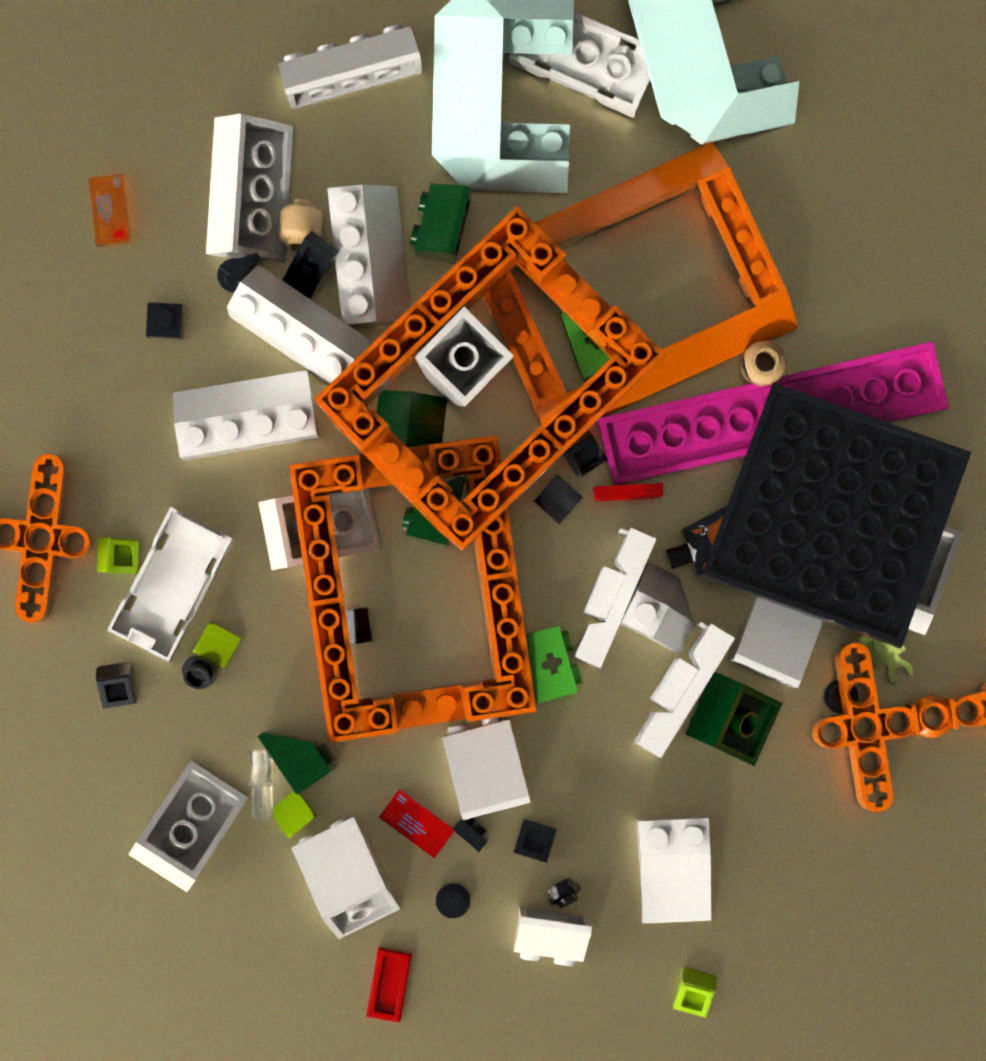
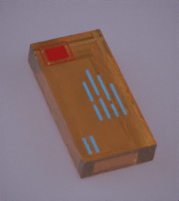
(109, 210)

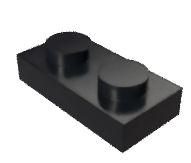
(310, 265)

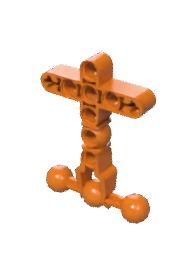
(58, 541)
(881, 727)

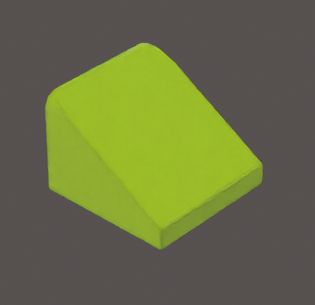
(118, 555)
(217, 644)
(293, 813)
(695, 992)

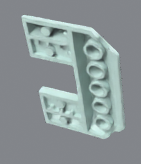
(695, 77)
(468, 95)

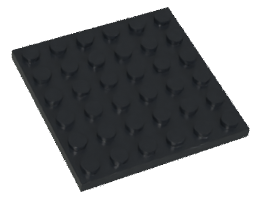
(836, 515)

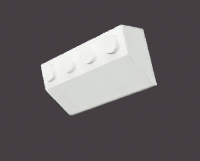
(350, 67)
(248, 187)
(370, 254)
(295, 325)
(244, 415)

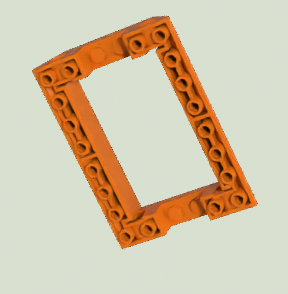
(509, 243)
(758, 278)
(355, 718)

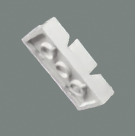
(595, 64)
(171, 585)
(612, 596)
(682, 688)

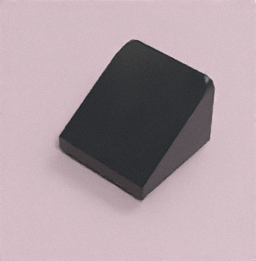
(241, 267)
(584, 455)
(558, 499)
(359, 626)
(116, 685)

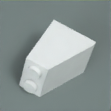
(462, 358)
(776, 642)
(485, 768)
(345, 877)

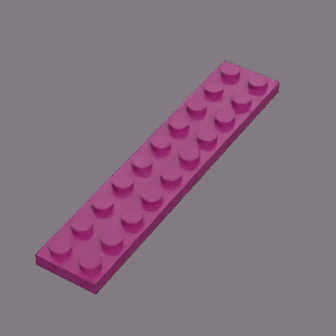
(723, 422)

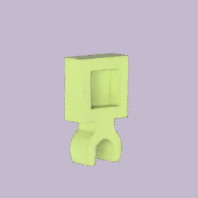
(886, 654)

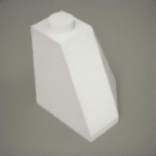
(659, 609)

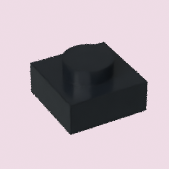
(164, 321)
(471, 832)
(535, 840)

